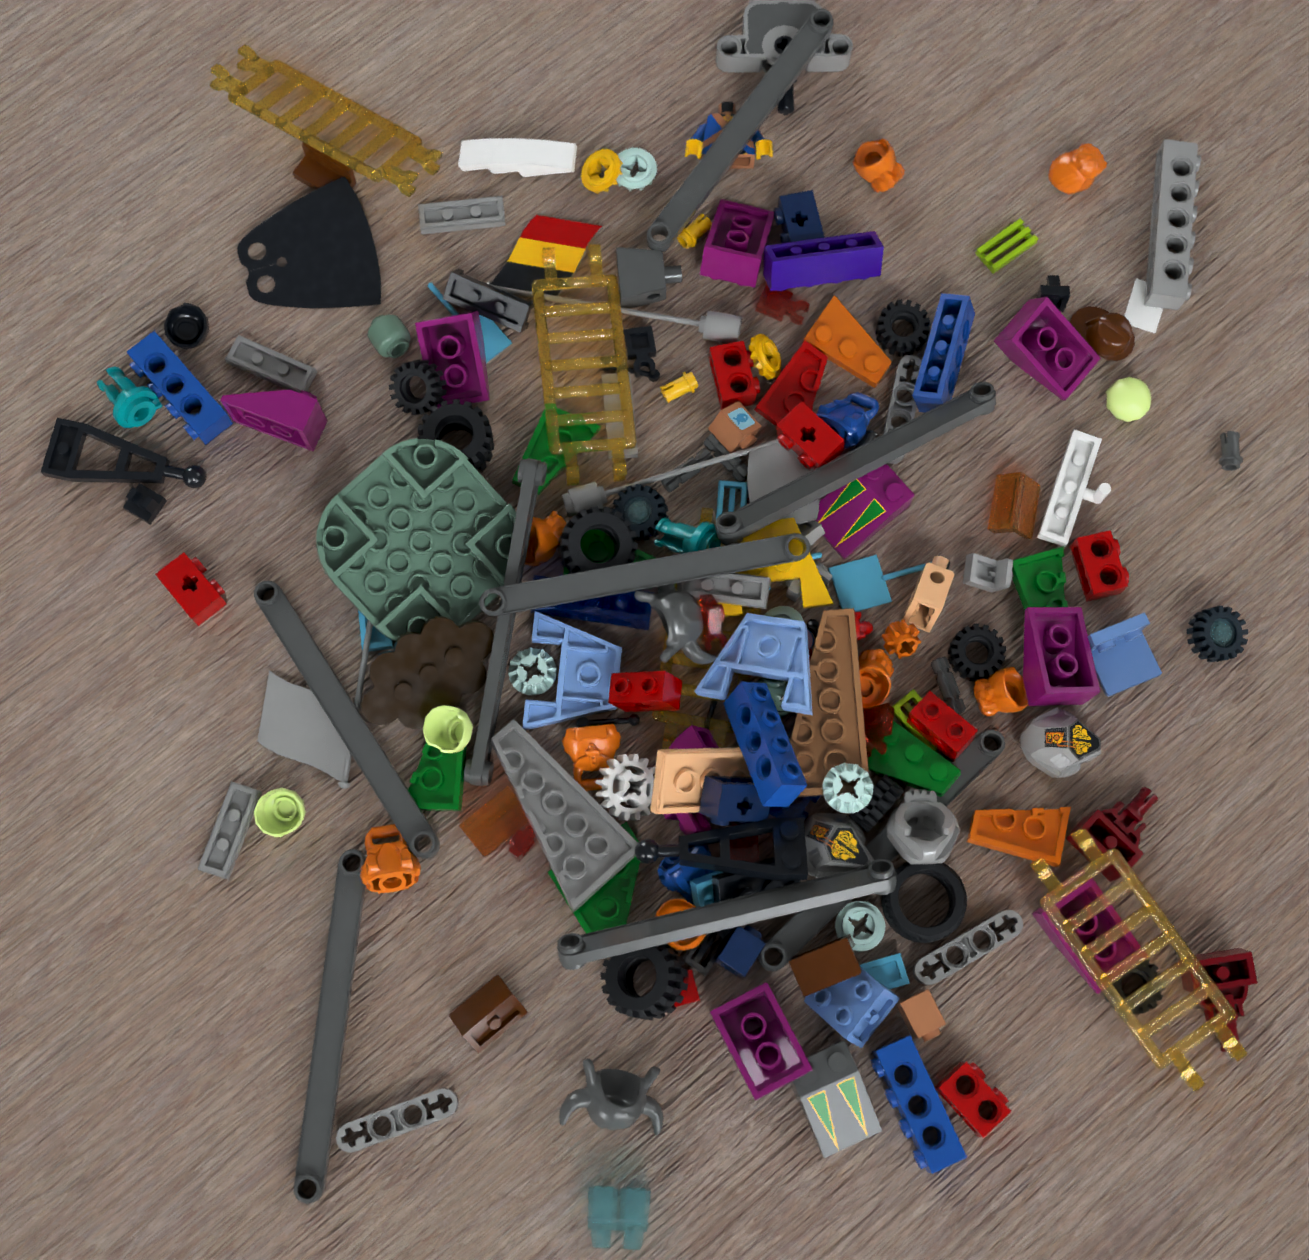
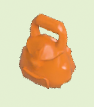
(590, 750)
(390, 864)

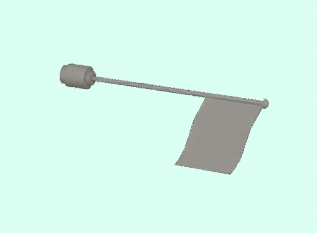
(768, 469)
(299, 727)

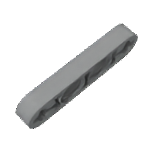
(896, 407)
(966, 945)
(398, 1122)

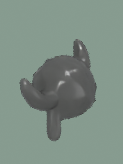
(681, 621)
(614, 1098)

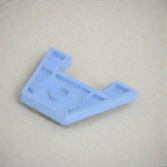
(765, 649)
(582, 676)

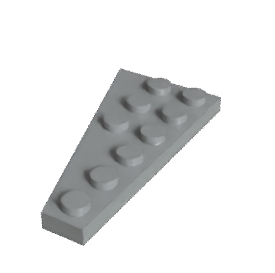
(571, 826)

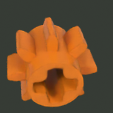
(901, 639)

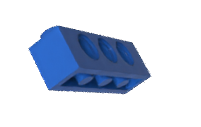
(944, 351)
(154, 352)
(764, 744)
(947, 1147)

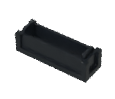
(488, 301)

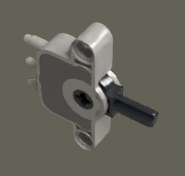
(765, 35)

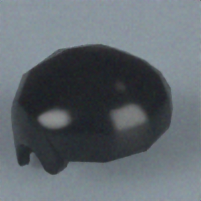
(186, 326)

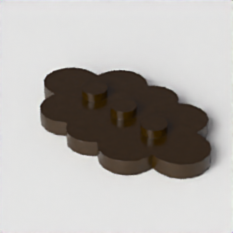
(427, 671)

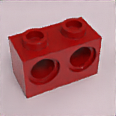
(727, 376)
(1091, 566)
(941, 726)
(967, 1104)

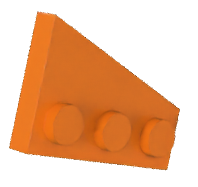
(848, 344)
(1022, 832)

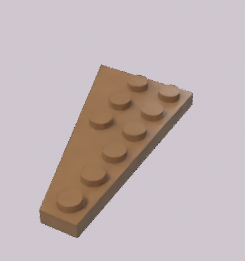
(837, 725)

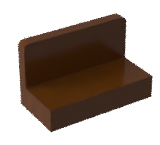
(319, 169)
(825, 965)
(487, 1014)

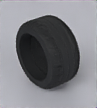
(957, 903)

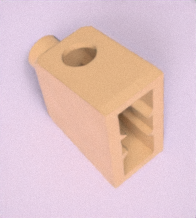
(929, 594)

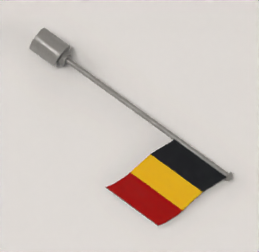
(570, 244)

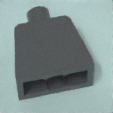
(643, 276)

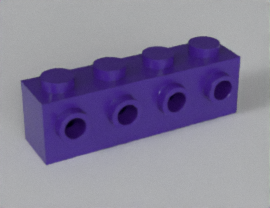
(822, 261)

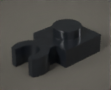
(640, 346)

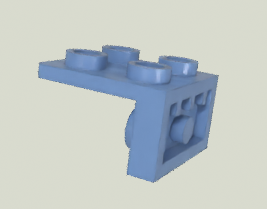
(1123, 655)
(854, 1006)

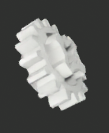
(616, 784)

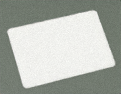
(1142, 316)

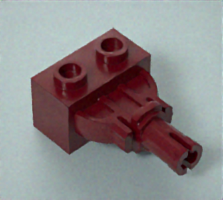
(1116, 830)
(1232, 973)

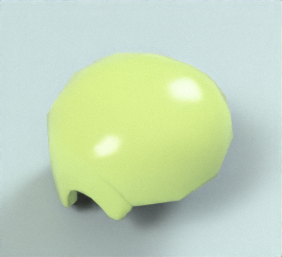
(1128, 399)
(447, 729)
(279, 812)

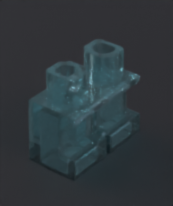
(603, 1215)

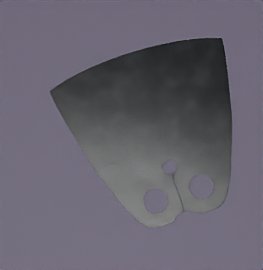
(326, 252)

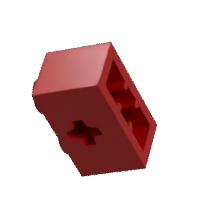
(805, 423)
(179, 577)
(645, 691)

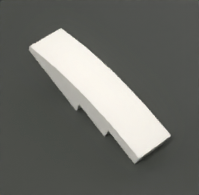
(519, 155)

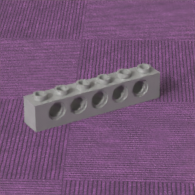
(1160, 289)

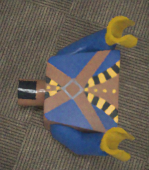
(709, 132)

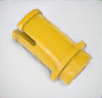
(694, 231)
(679, 387)

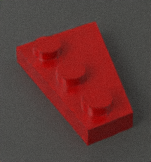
(795, 384)

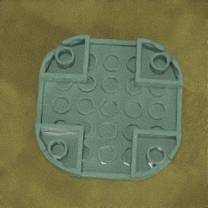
(416, 538)

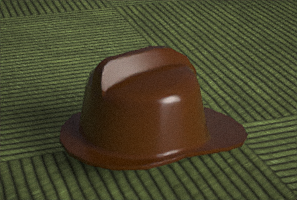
(1105, 332)

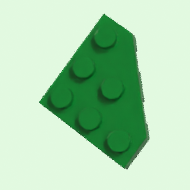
(612, 902)

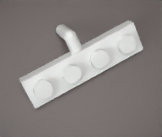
(1071, 488)

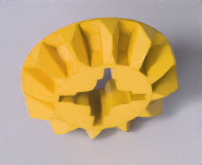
(593, 168)
(765, 356)

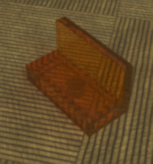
(1014, 504)
(495, 822)

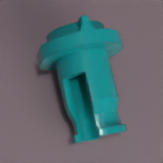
(134, 404)
(686, 538)

